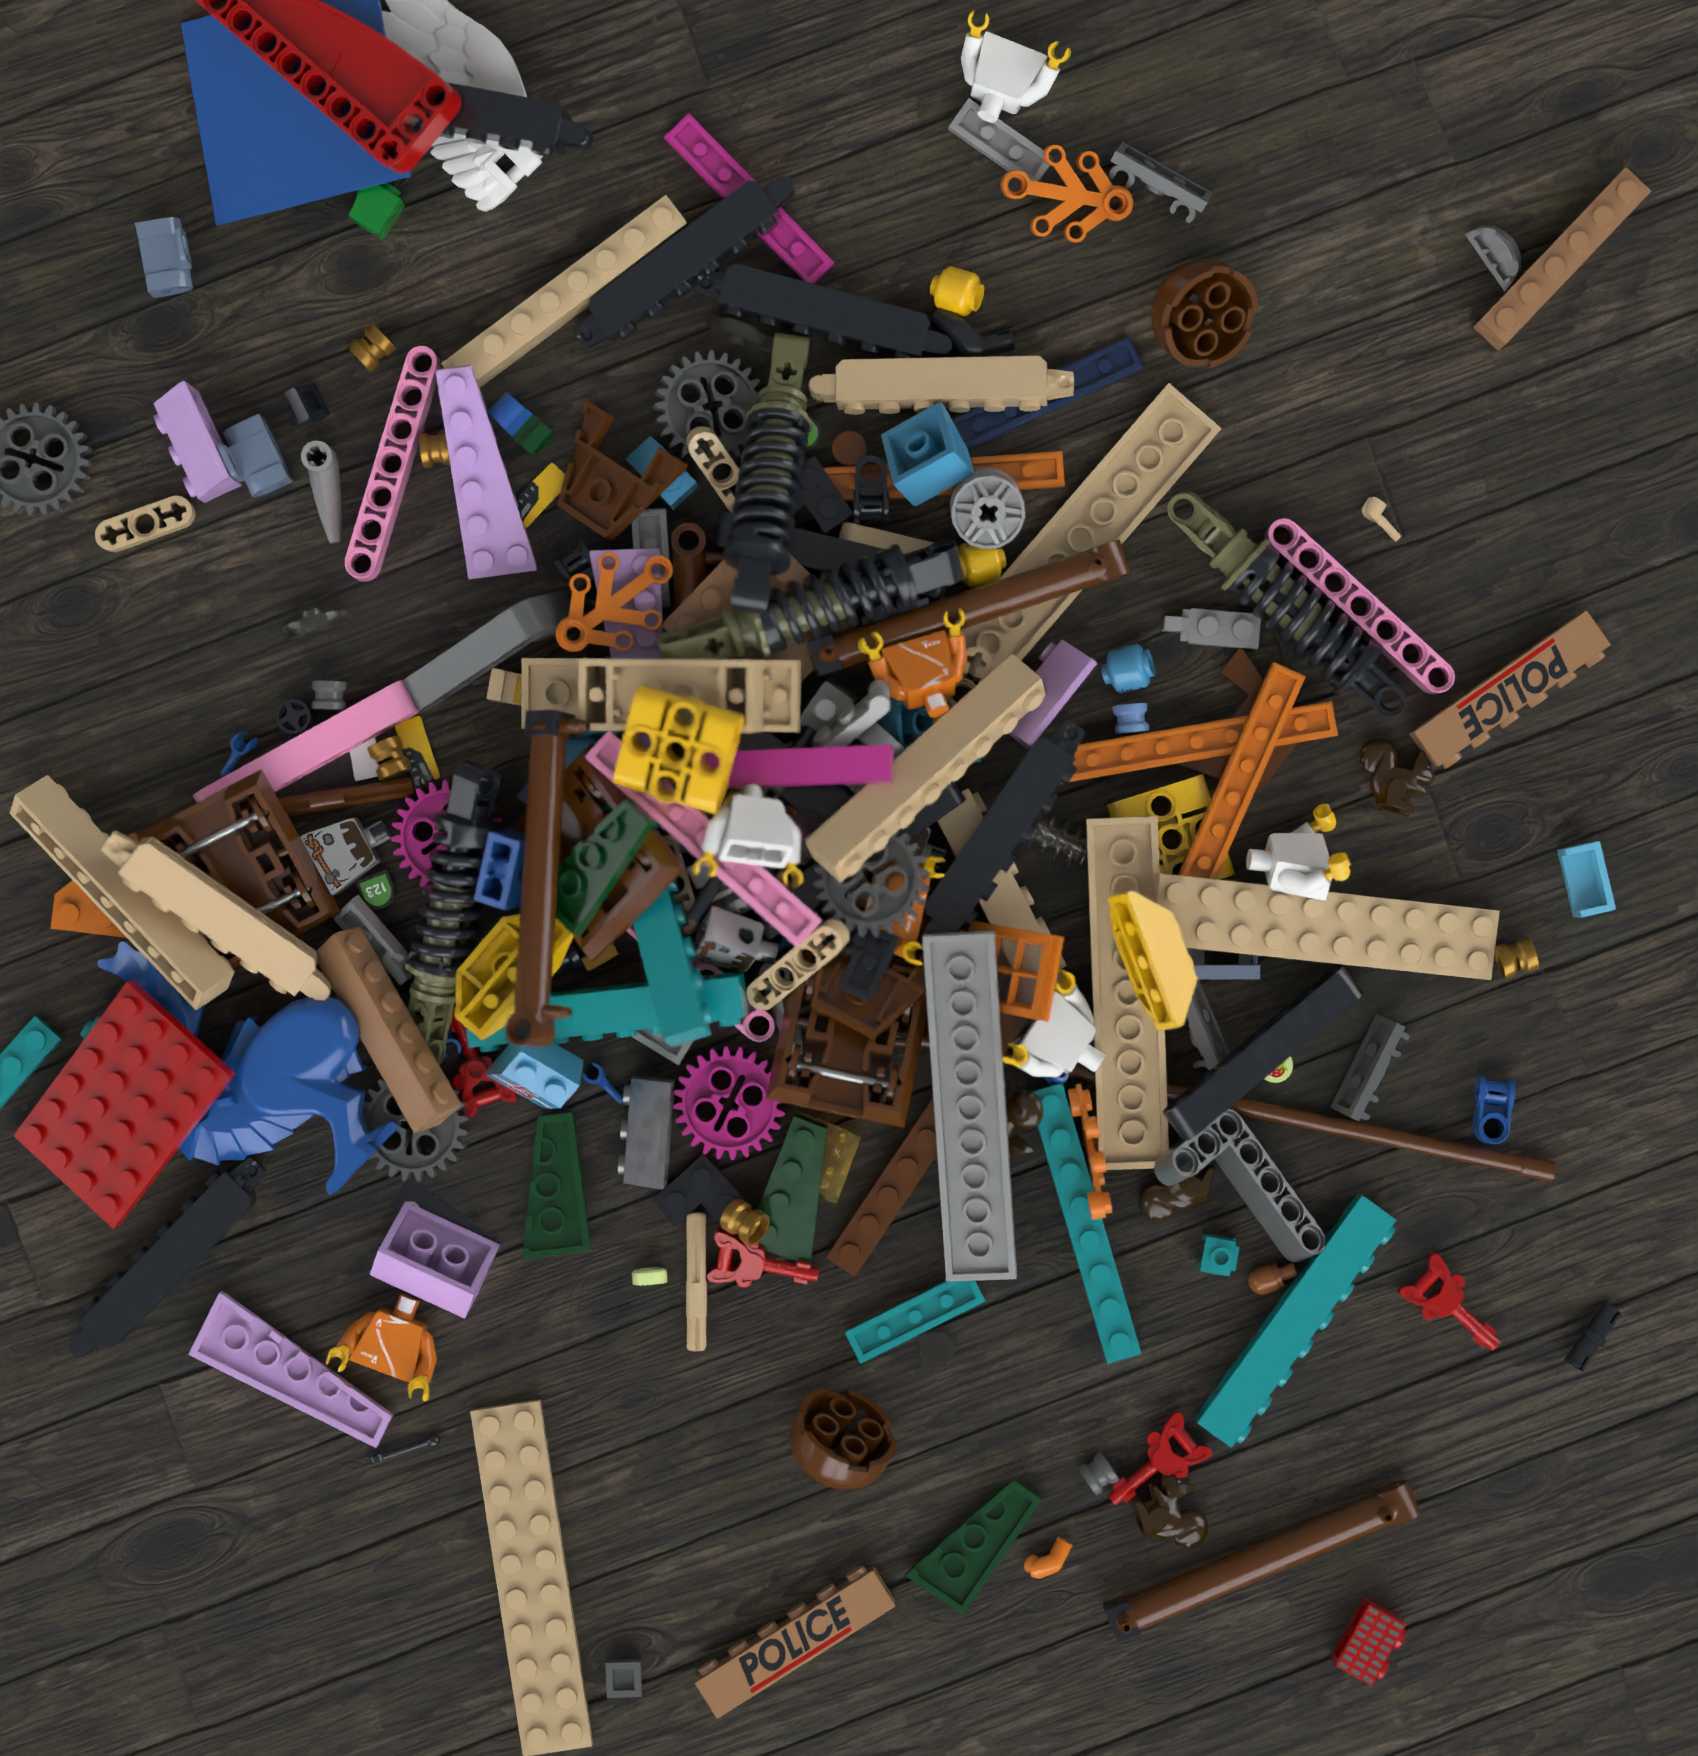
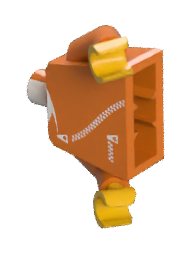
(923, 668)
(908, 934)
(391, 1344)

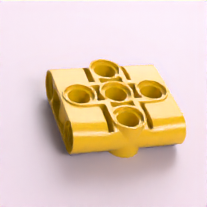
(660, 717)
(1182, 798)

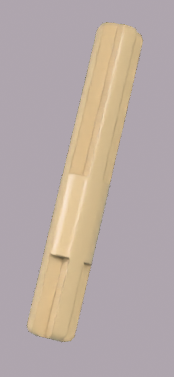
(696, 1282)

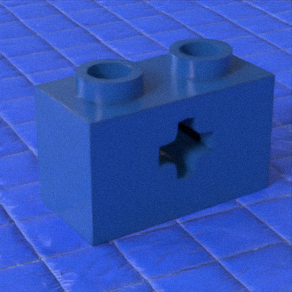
(502, 870)

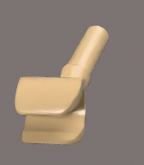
(1372, 510)

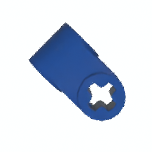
(1493, 1106)

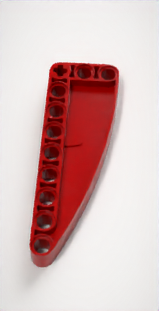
(359, 69)

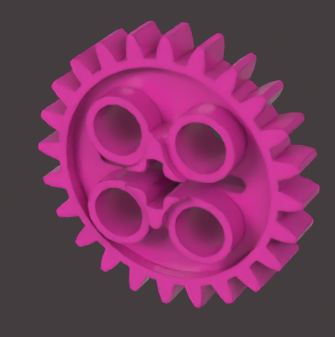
(420, 811)
(701, 1088)

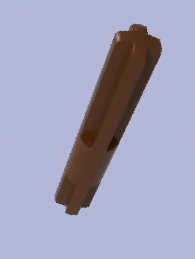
(347, 796)

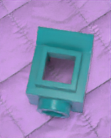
(1218, 1255)

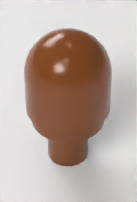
(1270, 1277)

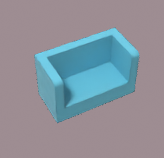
(1586, 879)

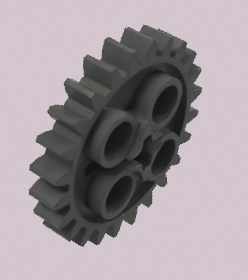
(679, 413)
(44, 431)
(889, 905)
(445, 1135)

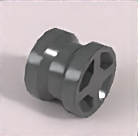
(329, 695)
(1098, 1473)

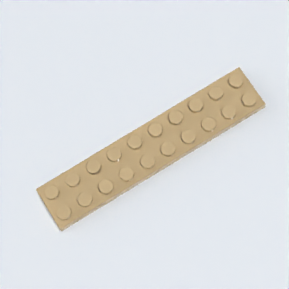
(1101, 511)
(1333, 930)
(1133, 1073)
(531, 1577)

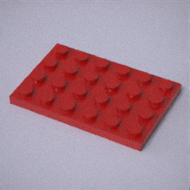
(124, 1104)

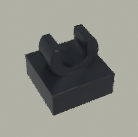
(306, 404)

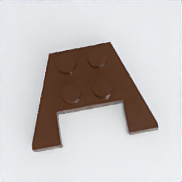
(604, 491)
(1245, 676)
(891, 1001)

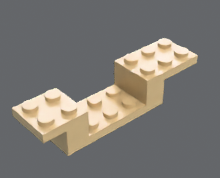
(604, 688)

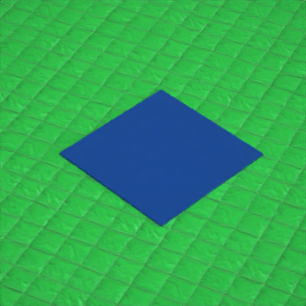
(261, 135)

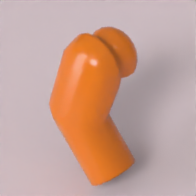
(1050, 1563)

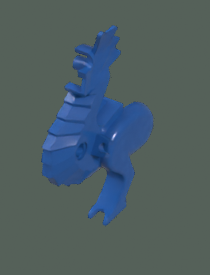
(282, 1076)

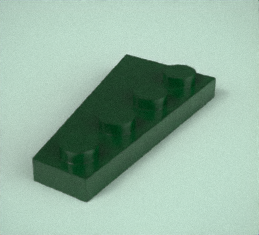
(598, 863)
(795, 1191)
(557, 1202)
(972, 1551)

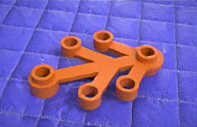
(1072, 195)
(609, 606)
(1080, 1103)

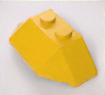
(1153, 957)
(489, 976)

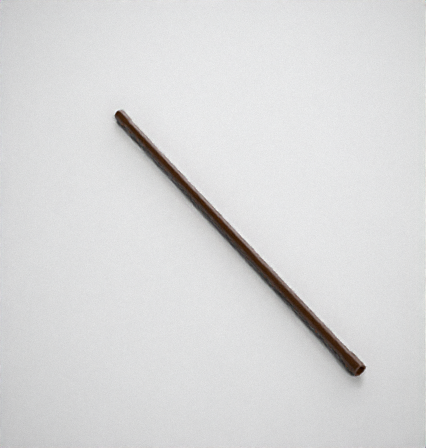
(1523, 1165)

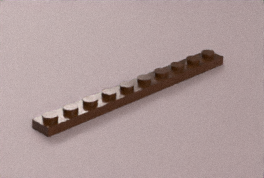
(898, 1179)

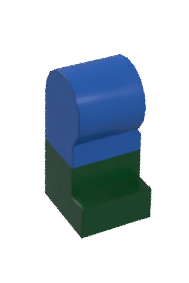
(521, 424)

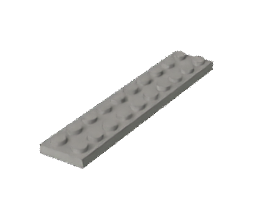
(970, 1105)

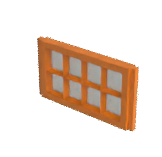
(1025, 969)

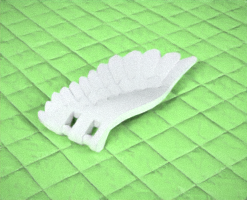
(472, 57)

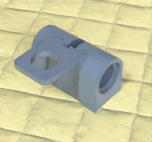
(165, 256)
(254, 456)

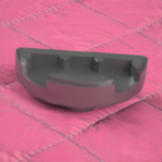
(1498, 253)

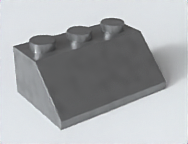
(647, 1131)

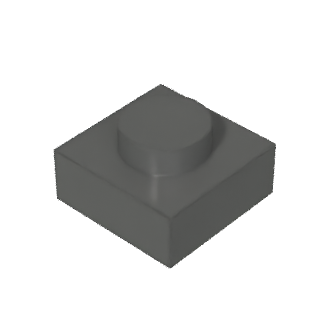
(623, 1678)

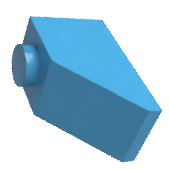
(678, 490)

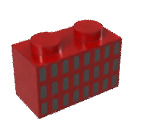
(1369, 1642)

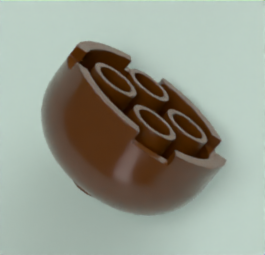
(1203, 313)
(833, 1454)

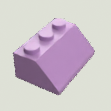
(194, 442)
(1061, 676)
(434, 1259)

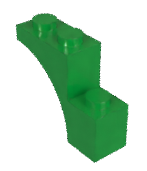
(377, 209)

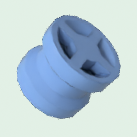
(1130, 718)

